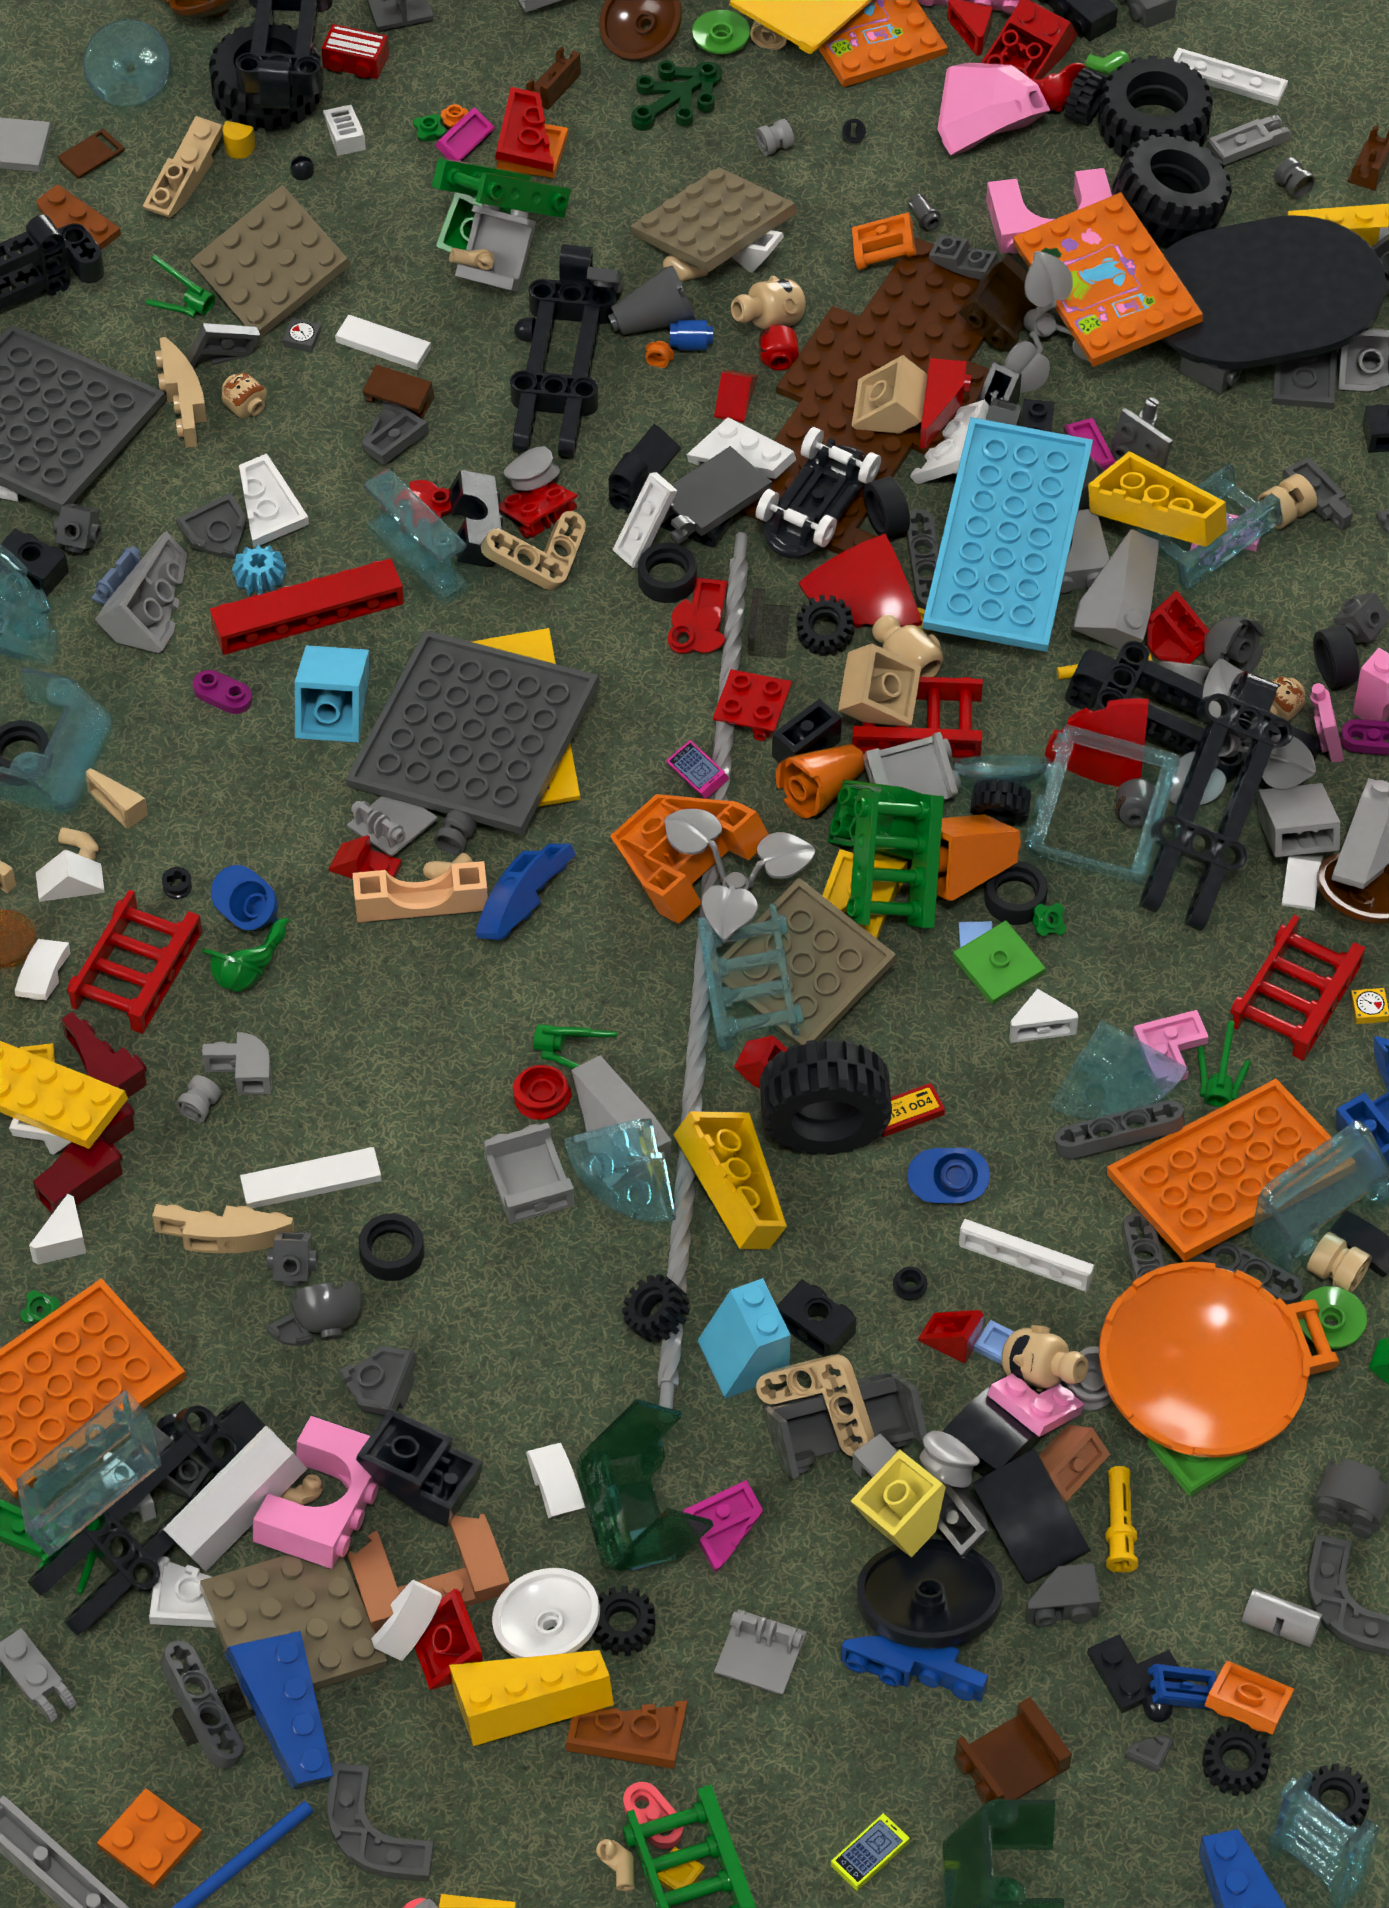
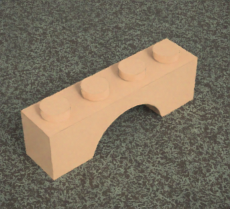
(386, 898)

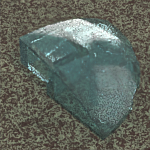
(23, 614)
(1116, 1076)
(624, 1169)

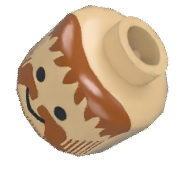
(243, 395)
(1288, 698)

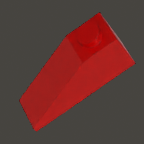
(943, 396)

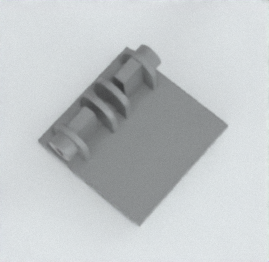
(390, 823)
(760, 1652)

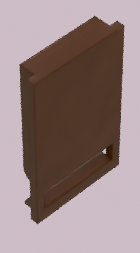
(89, 154)

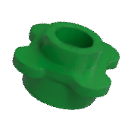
(429, 127)
(1041, 922)
(37, 1300)

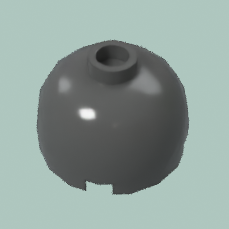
(1236, 640)
(327, 1308)

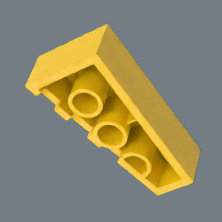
(1157, 501)
(734, 1174)
(529, 1692)

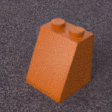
(974, 852)

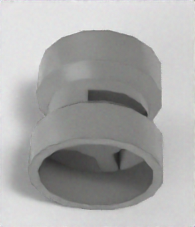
(774, 137)
(200, 1095)

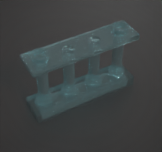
(1240, 531)
(416, 536)
(723, 997)
(1323, 1841)

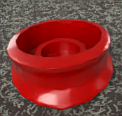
(541, 1092)

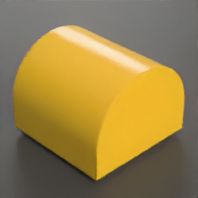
(238, 139)

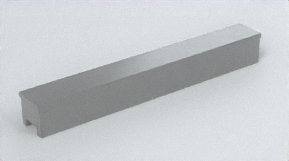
(49, 1864)

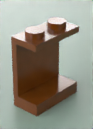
(1014, 1756)

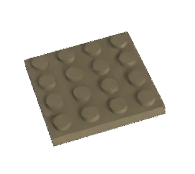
(713, 219)
(270, 261)
(827, 960)
(294, 1597)

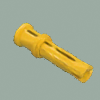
(1121, 1533)

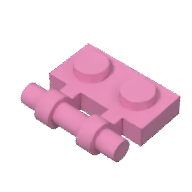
(1326, 723)

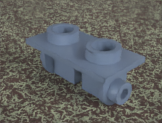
(116, 576)

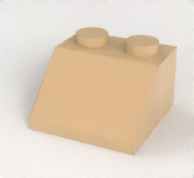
(890, 397)
(879, 687)

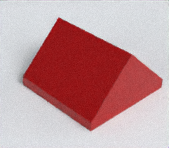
(447, 1641)

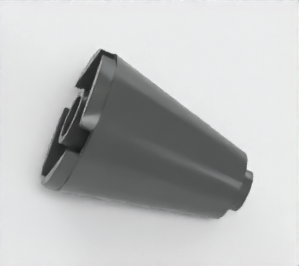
(652, 305)

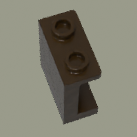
(999, 303)

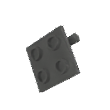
(399, 13)
(1140, 437)

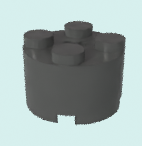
(1352, 1496)

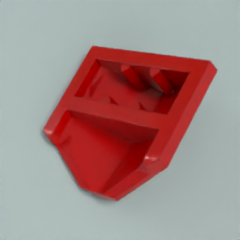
(1175, 631)

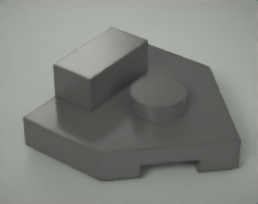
(214, 526)
(381, 1379)

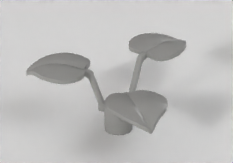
(1044, 284)
(1286, 765)
(732, 905)

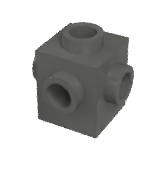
(77, 527)
(1363, 617)
(292, 1258)

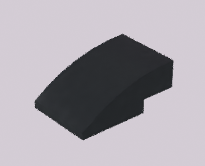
(991, 1433)
(420, 1466)
(1031, 1516)

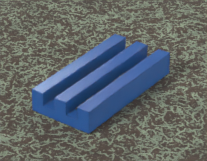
(1163, 1687)

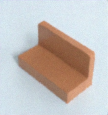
(1073, 1458)

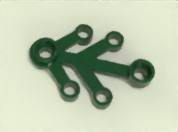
(704, 75)

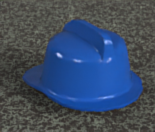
(244, 897)
(948, 1175)

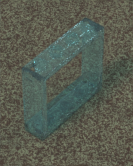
(1054, 776)
(102, 1487)

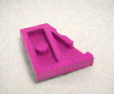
(733, 1517)

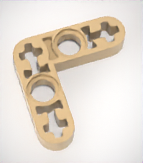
(548, 559)
(823, 1383)

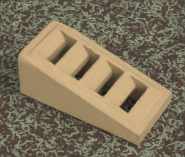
(119, 800)

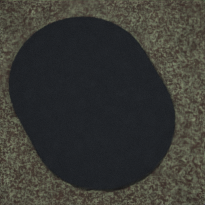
(1275, 290)

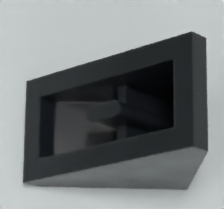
(1001, 384)

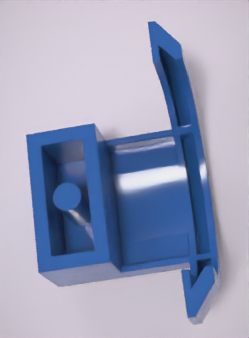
(1371, 1113)

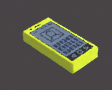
(870, 1852)

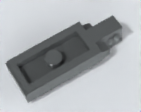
(1330, 497)

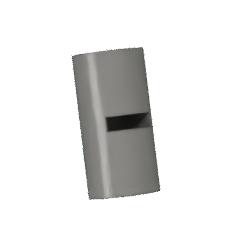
(1282, 1618)

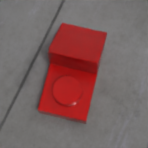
(358, 857)

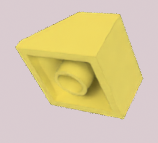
(902, 1502)

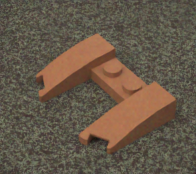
(478, 1581)

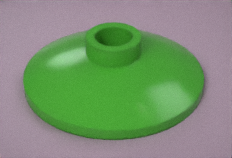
(721, 31)
(1342, 1308)

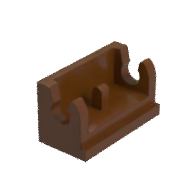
(556, 78)
(1371, 161)
(399, 389)

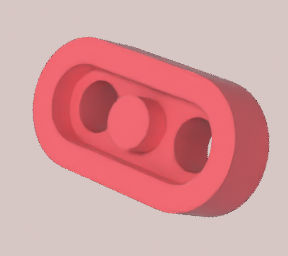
(657, 1808)

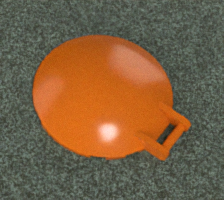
(1209, 1358)

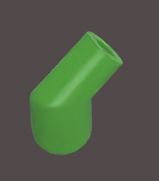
(1108, 63)

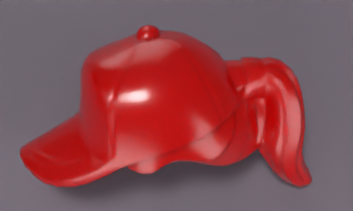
(1057, 86)

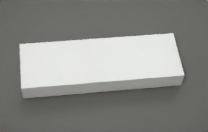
(383, 342)
(644, 519)

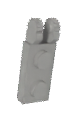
(1248, 139)
(33, 1673)

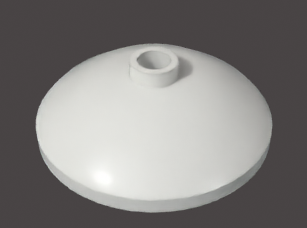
(544, 1601)

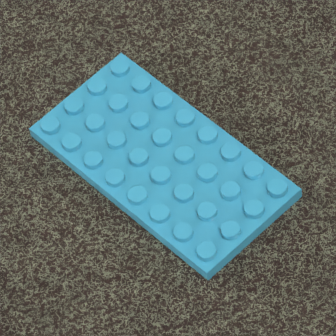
(1008, 534)

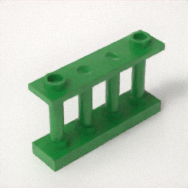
(501, 187)
(925, 858)
(717, 1844)

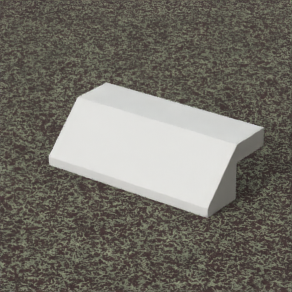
(233, 1498)

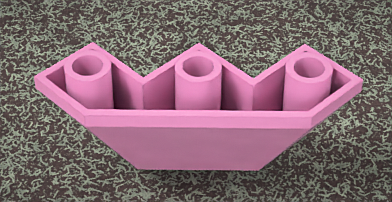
(986, 102)

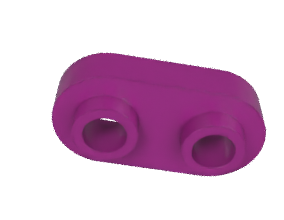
(220, 692)
(1371, 734)

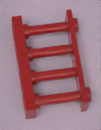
(963, 741)
(154, 984)
(1316, 1012)

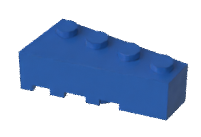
(282, 1695)
(1235, 1873)

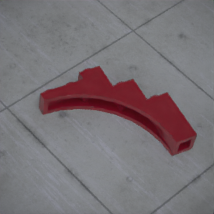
(81, 1169)

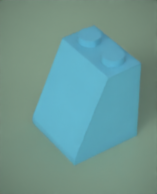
(331, 693)
(745, 1339)

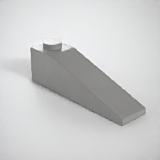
(1365, 361)
(1121, 595)
(143, 602)
(1367, 841)
(609, 1101)

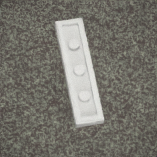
(1234, 77)
(310, 1178)
(1026, 1255)

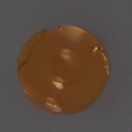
(16, 938)

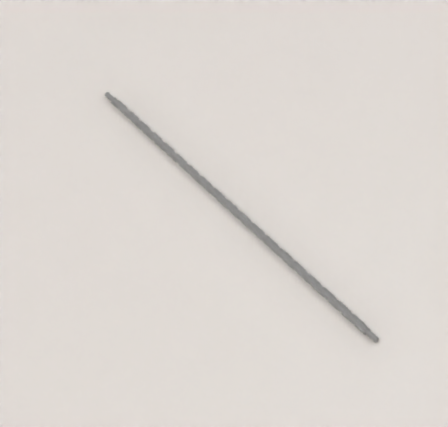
(699, 1012)

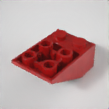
(1032, 40)

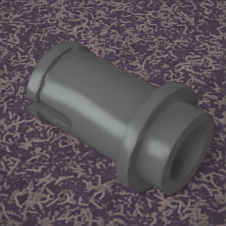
(928, 217)

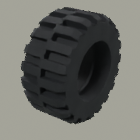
(1154, 83)
(245, 106)
(1173, 186)
(825, 1097)

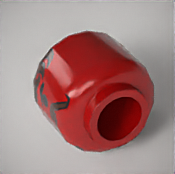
(778, 347)

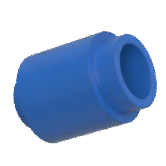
(690, 335)

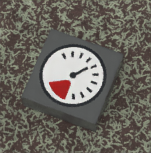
(302, 335)

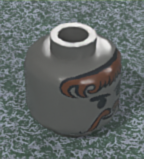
(1133, 801)

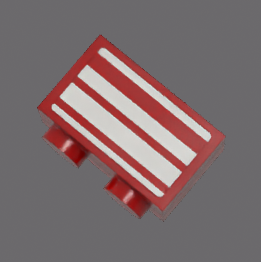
(355, 51)

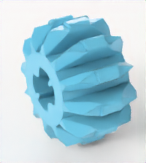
(259, 570)

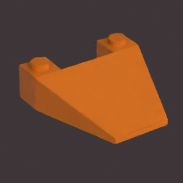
(666, 872)

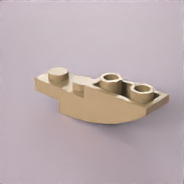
(186, 170)
(182, 388)
(236, 1232)

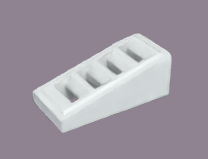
(345, 135)

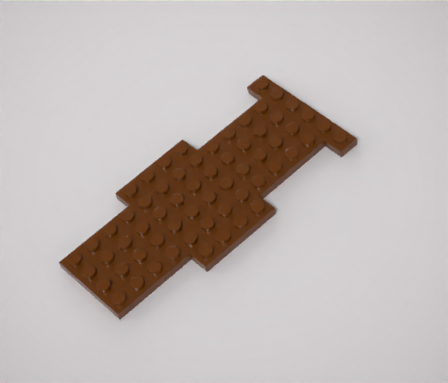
(907, 316)

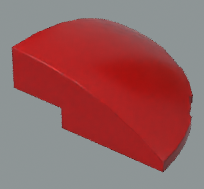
(867, 581)
(1120, 719)

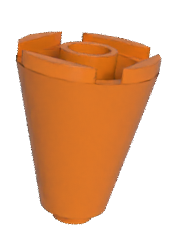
(816, 777)

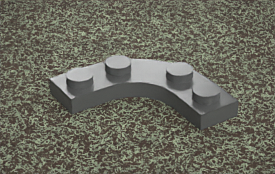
(1331, 1598)
(364, 1843)

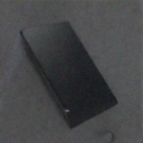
(656, 449)

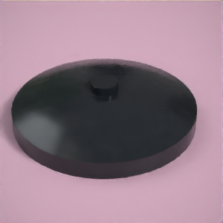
(929, 1598)

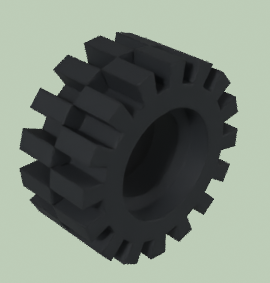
(1084, 97)
(821, 609)
(1001, 801)
(667, 1316)
(630, 1639)
(1241, 1740)
(1348, 1784)

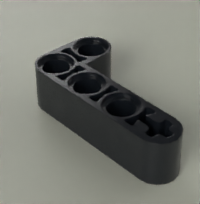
(626, 484)

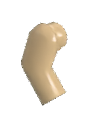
(479, 259)
(683, 269)
(81, 840)
(436, 868)
(306, 1492)
(620, 1861)

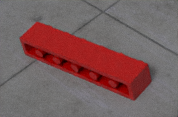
(306, 606)

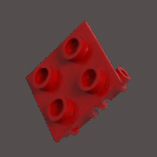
(538, 507)
(752, 702)

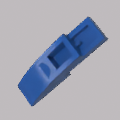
(517, 889)
(898, 1663)

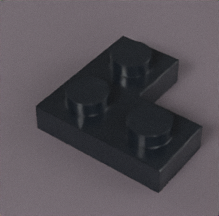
(1122, 1675)

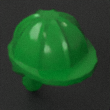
(244, 968)

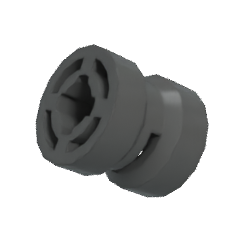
(1291, 174)
(456, 830)

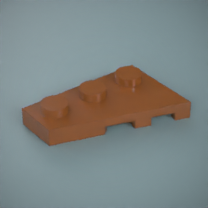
(67, 209)
(636, 1736)

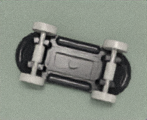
(816, 497)

